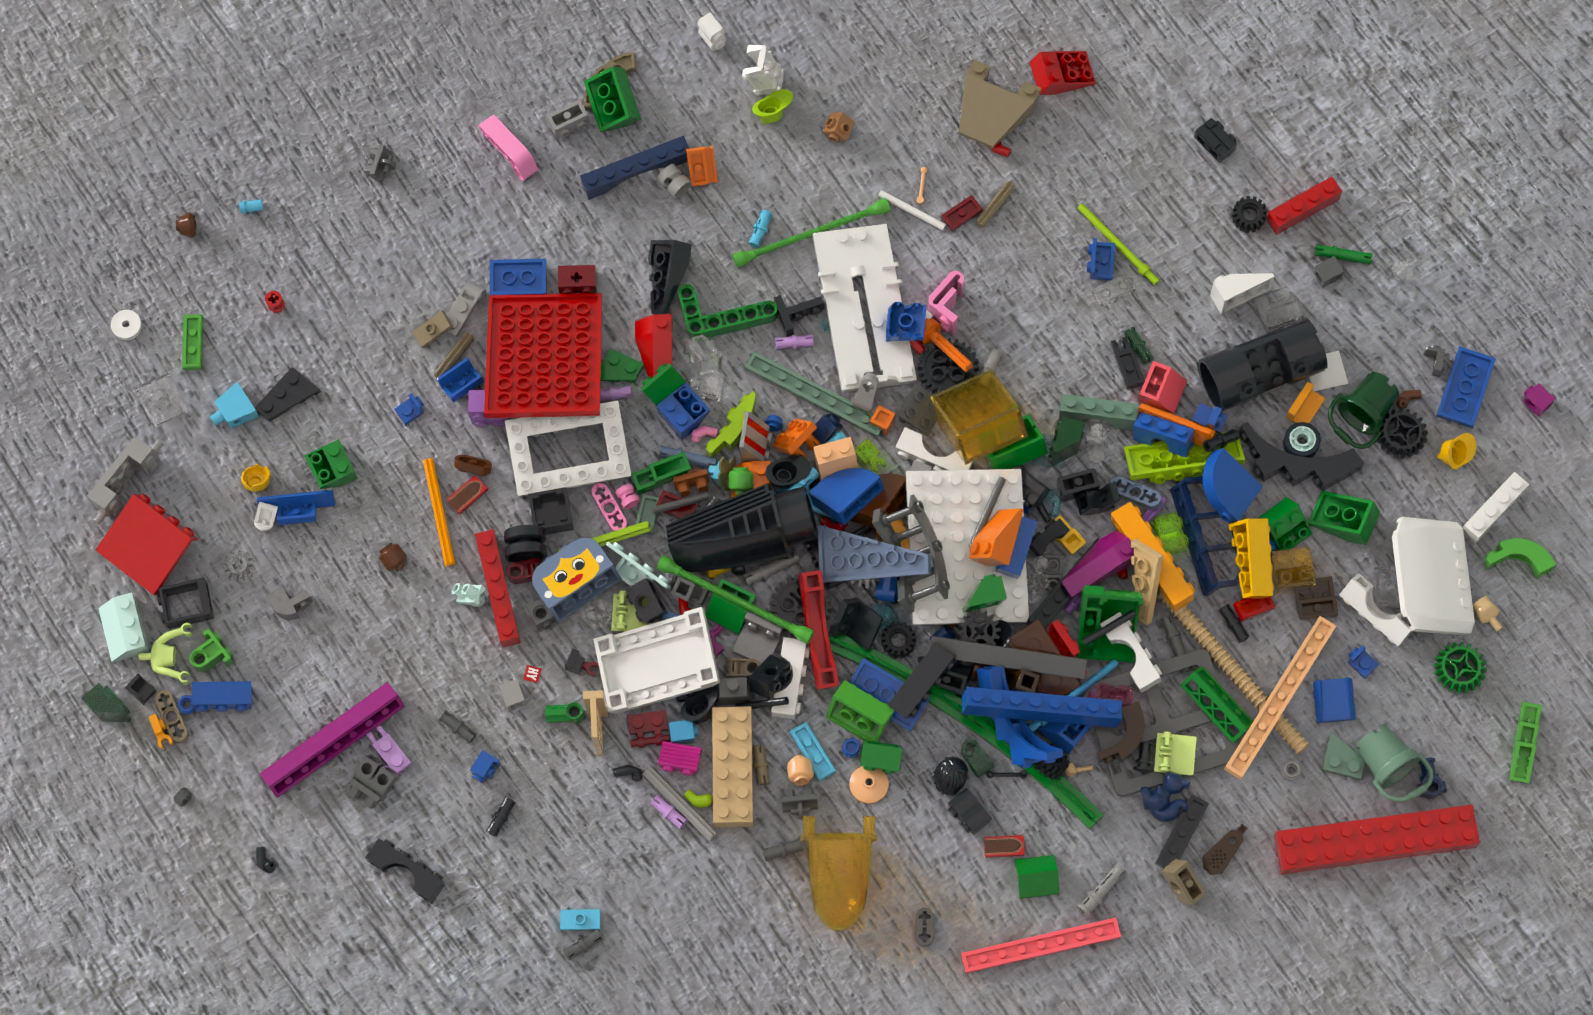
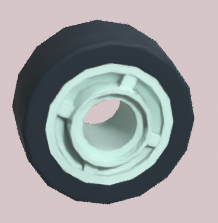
(1308, 433)

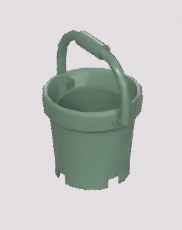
(1391, 761)

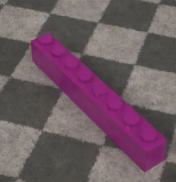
(332, 740)

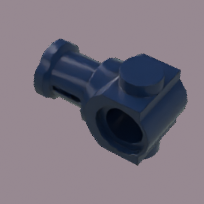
(1437, 781)

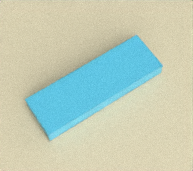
(812, 749)

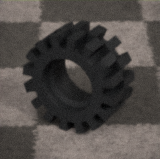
(1246, 224)
(902, 650)
(1054, 769)

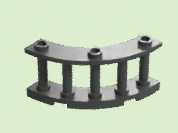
(906, 594)

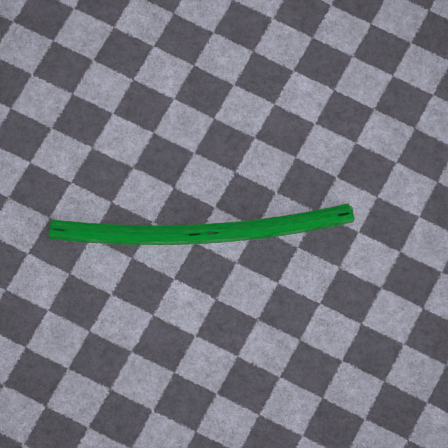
(949, 704)

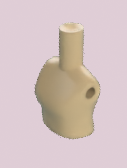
(1487, 612)

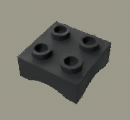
(1053, 531)

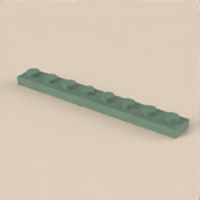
(811, 392)

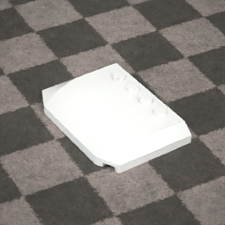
(1433, 576)

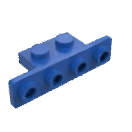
(299, 506)

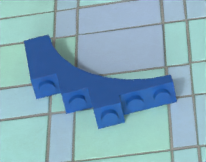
(1024, 744)

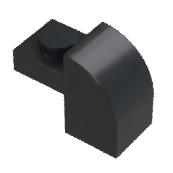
(1098, 501)

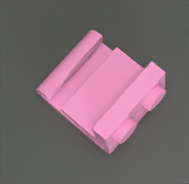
(944, 299)

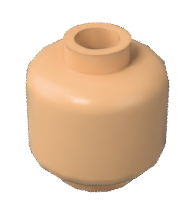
(800, 770)

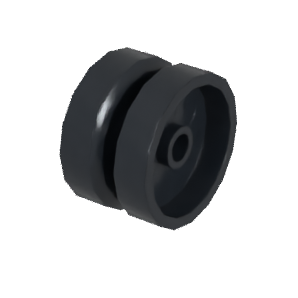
(525, 543)

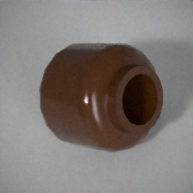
(392, 557)

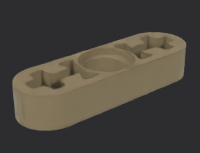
(172, 731)

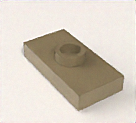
(432, 329)

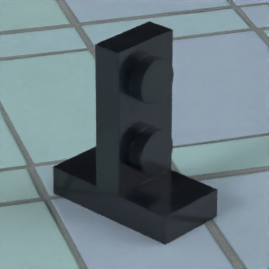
(797, 312)

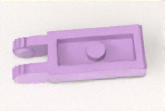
(389, 751)

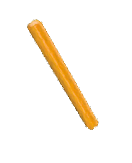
(439, 513)

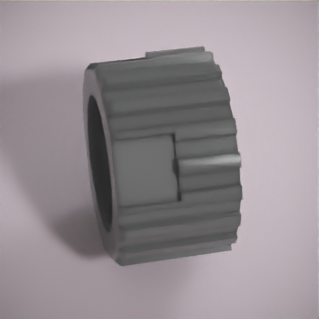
(183, 797)

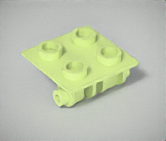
(624, 613)
(1175, 753)

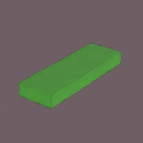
(192, 342)

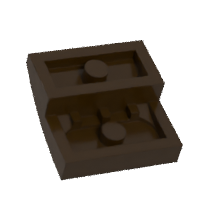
(1316, 599)

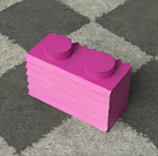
(679, 758)

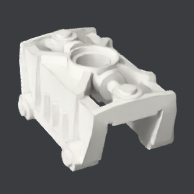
(767, 76)

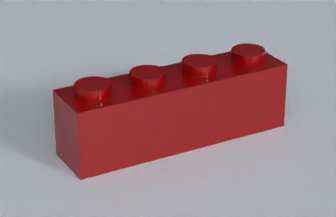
(1304, 205)

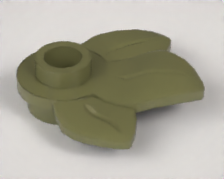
(725, 467)

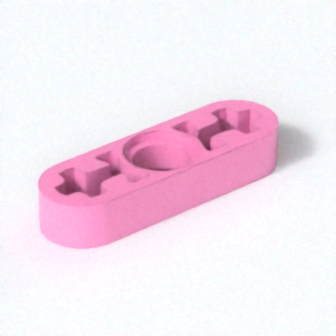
(611, 522)

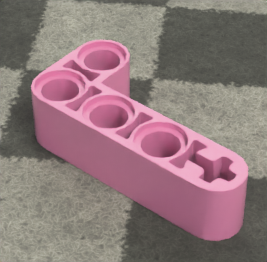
(509, 147)

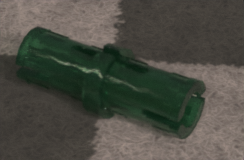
(1138, 345)

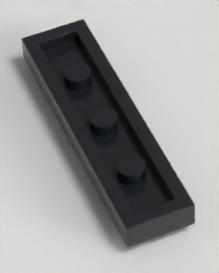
(1182, 831)

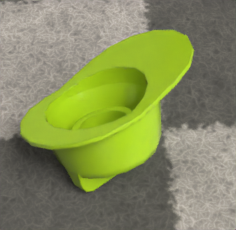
(771, 107)

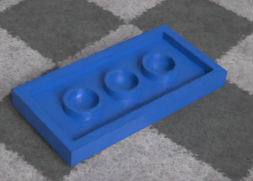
(1465, 387)
(883, 687)

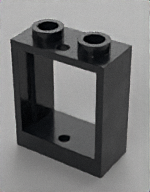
(196, 584)

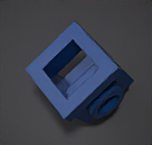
(484, 767)

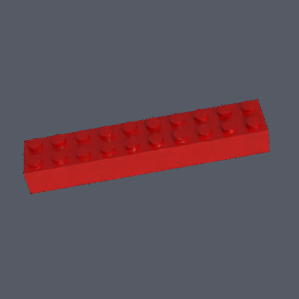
(1376, 839)

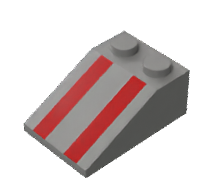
(754, 439)

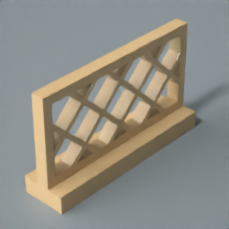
(596, 710)

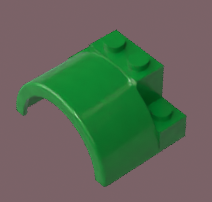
(1098, 606)

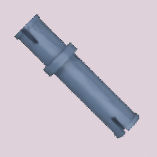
(694, 459)

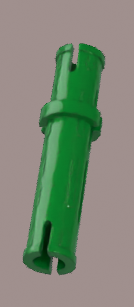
(1343, 254)

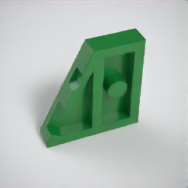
(619, 367)

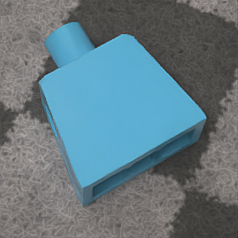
(234, 408)

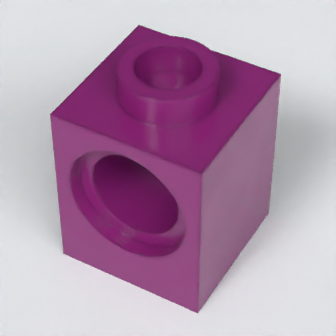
(1538, 399)

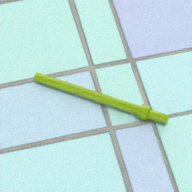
(1143, 269)

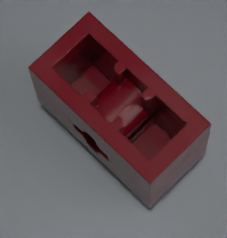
(585, 273)

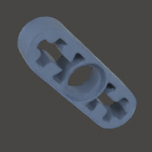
(1150, 493)

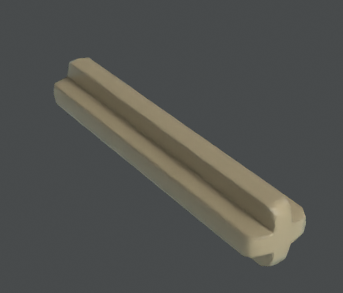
(995, 204)
(454, 355)

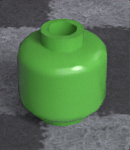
(740, 480)

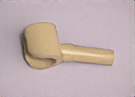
(1072, 770)

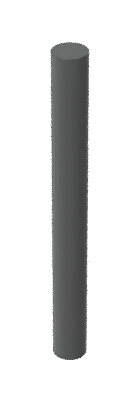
(989, 507)

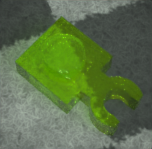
(868, 454)

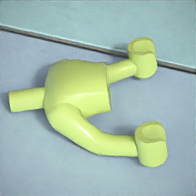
(164, 656)

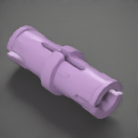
(794, 342)
(615, 393)
(668, 811)

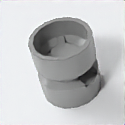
(673, 180)

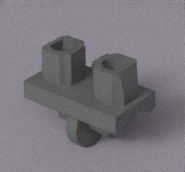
(382, 163)
(801, 803)

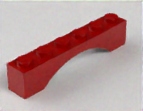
(497, 588)
(814, 612)

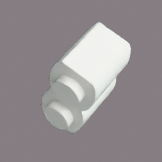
(711, 32)

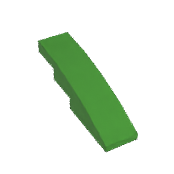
(1525, 742)

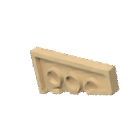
(1146, 577)

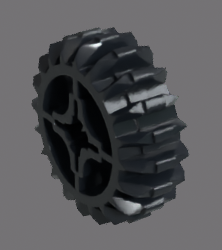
(1414, 427)

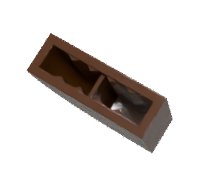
(888, 500)

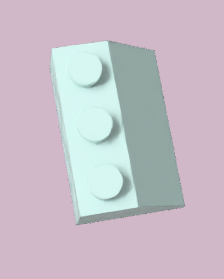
(123, 627)

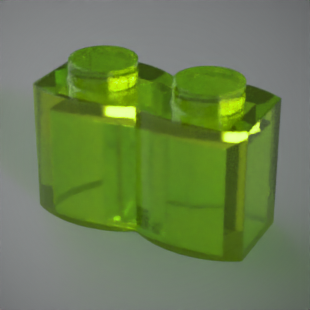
(1169, 531)

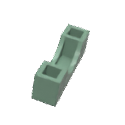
(1118, 413)

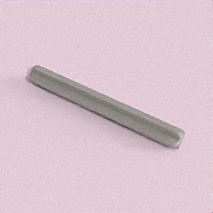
(680, 804)

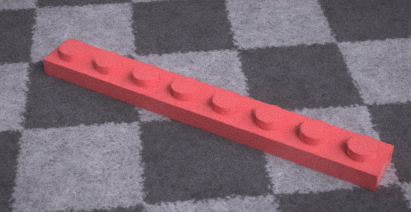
(1040, 945)

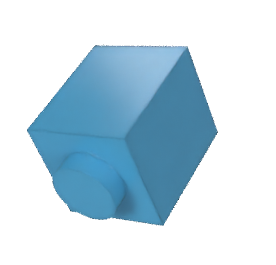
(683, 732)

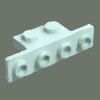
(632, 571)

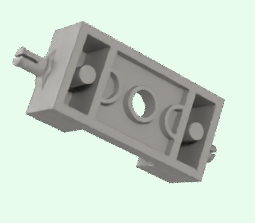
(104, 493)

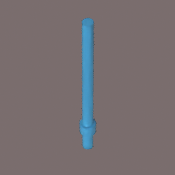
(1082, 688)

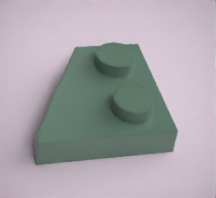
(1342, 759)

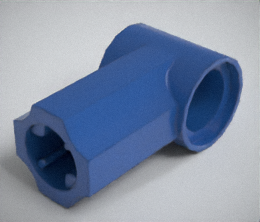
(887, 590)

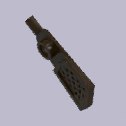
(1225, 848)

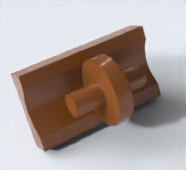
(691, 479)

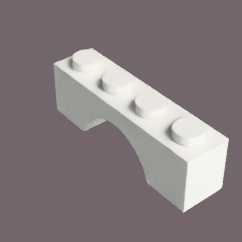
(911, 447)
(1494, 507)
(1360, 596)
(795, 653)
(1143, 673)

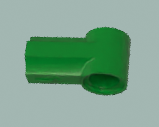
(562, 713)

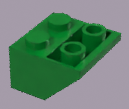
(663, 383)
(331, 466)
(1287, 524)
(726, 612)

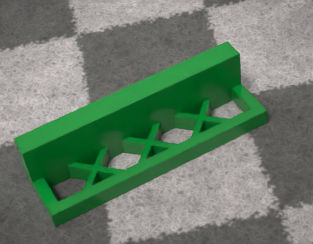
(1232, 711)

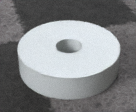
(129, 332)

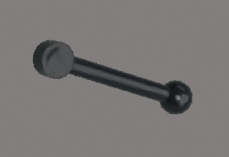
(1023, 774)

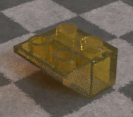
(1292, 568)

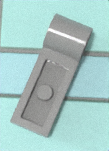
(464, 305)

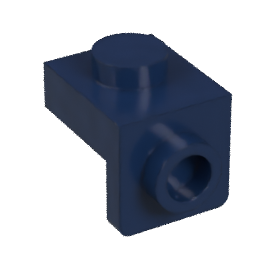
(826, 427)

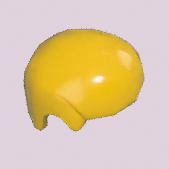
(256, 478)

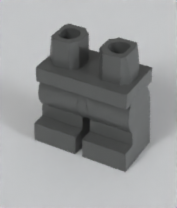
(373, 780)

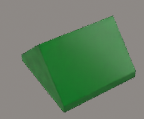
(1037, 876)

